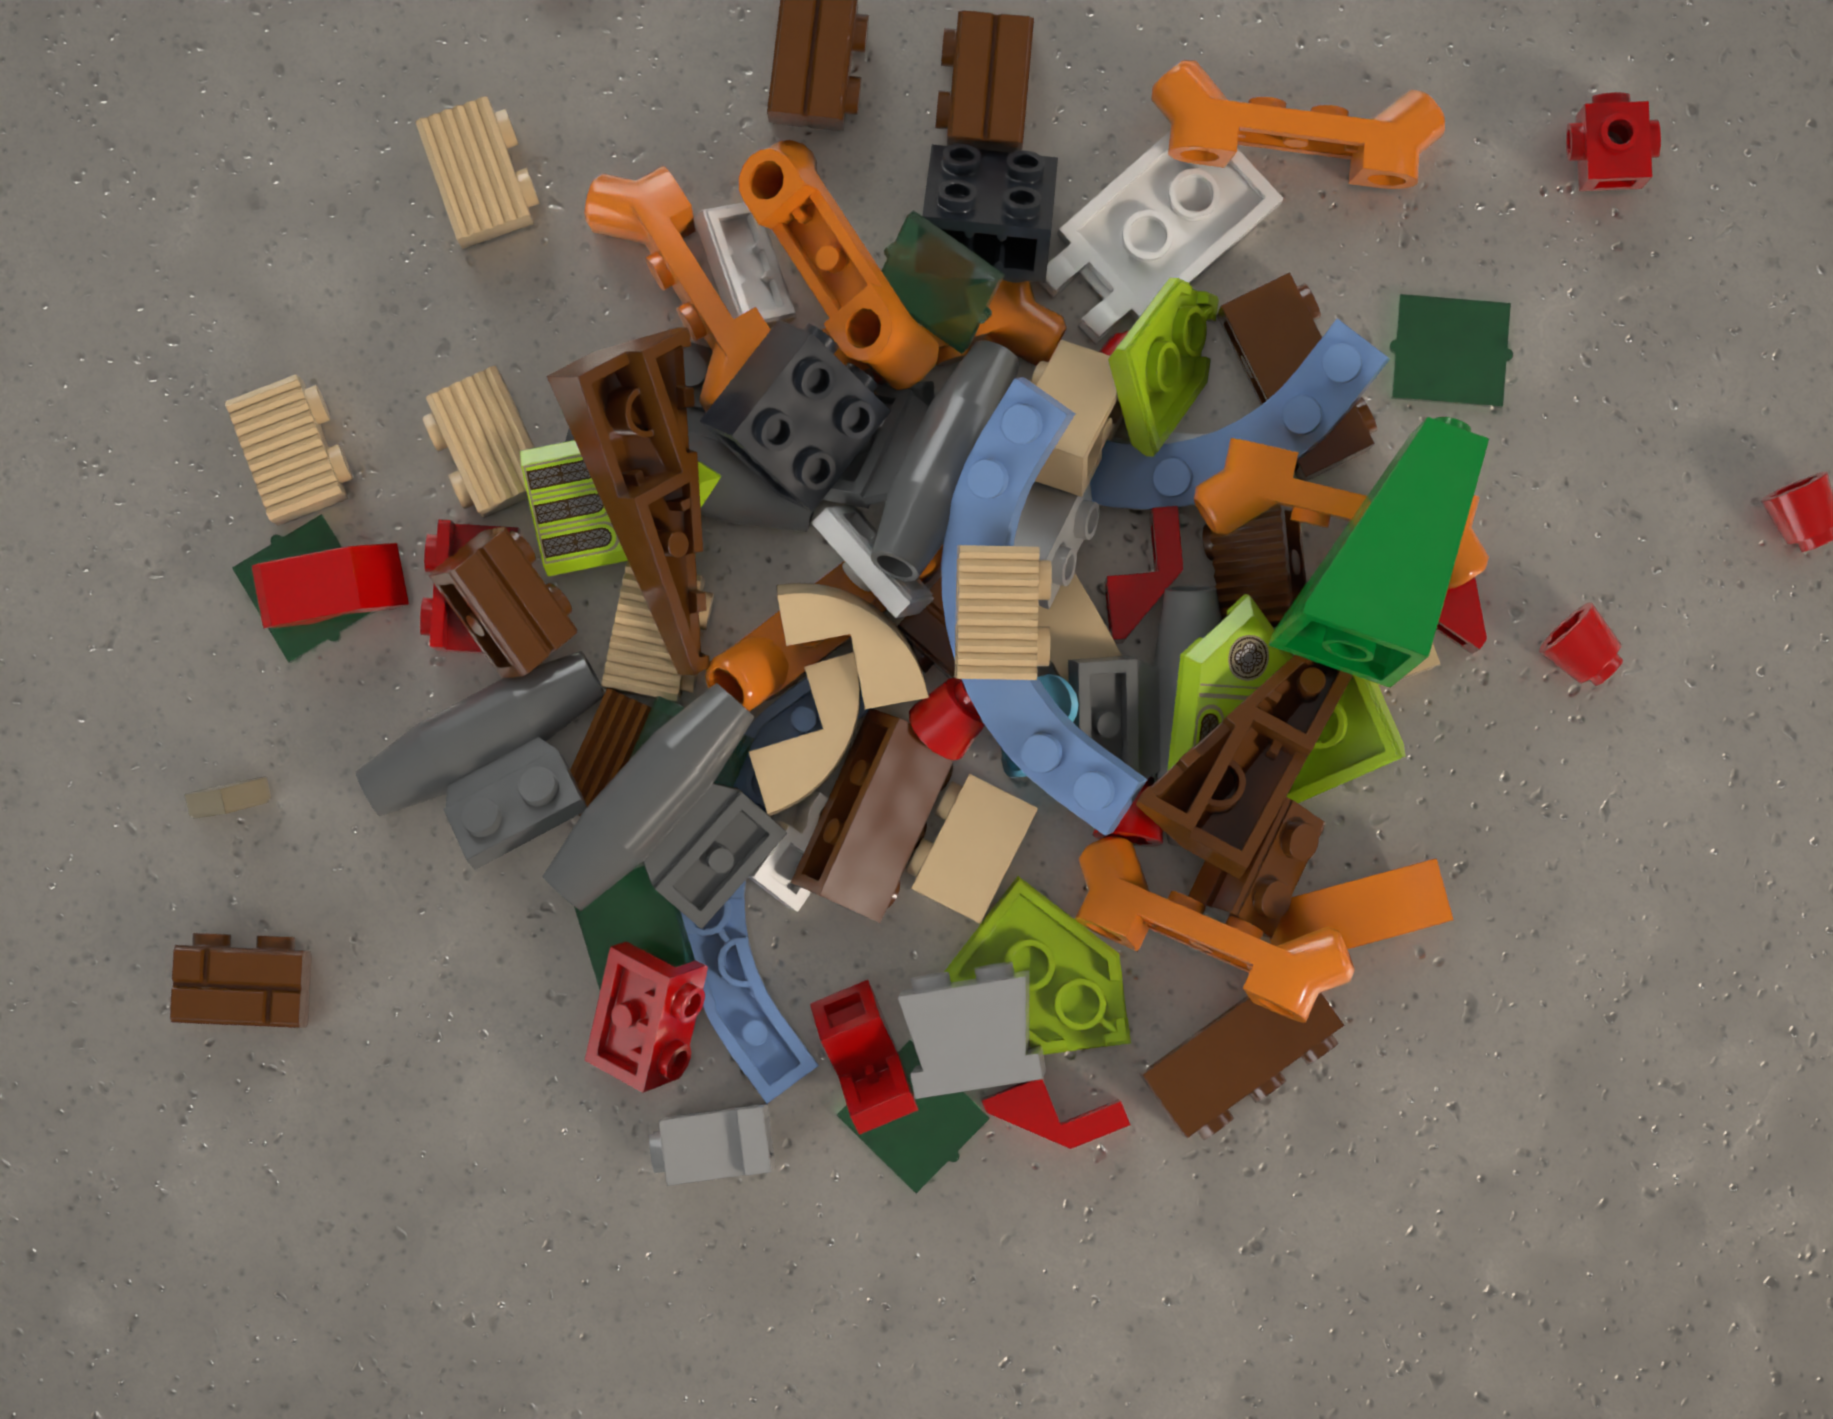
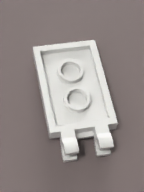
(1156, 226)

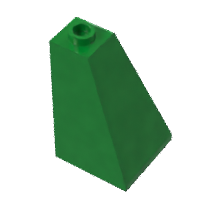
(1389, 571)

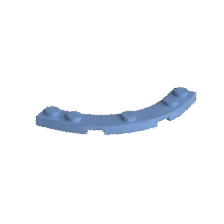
(1291, 419)
(1022, 712)
(733, 988)

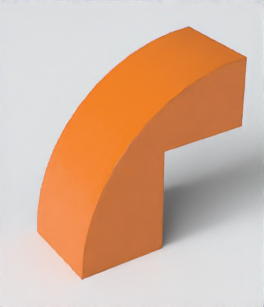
(1371, 906)

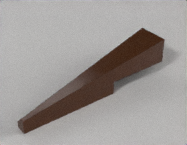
(633, 436)
(1238, 776)

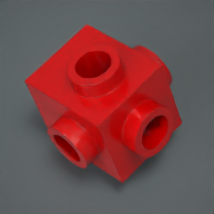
(1606, 163)

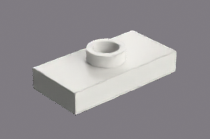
(744, 263)
(854, 540)

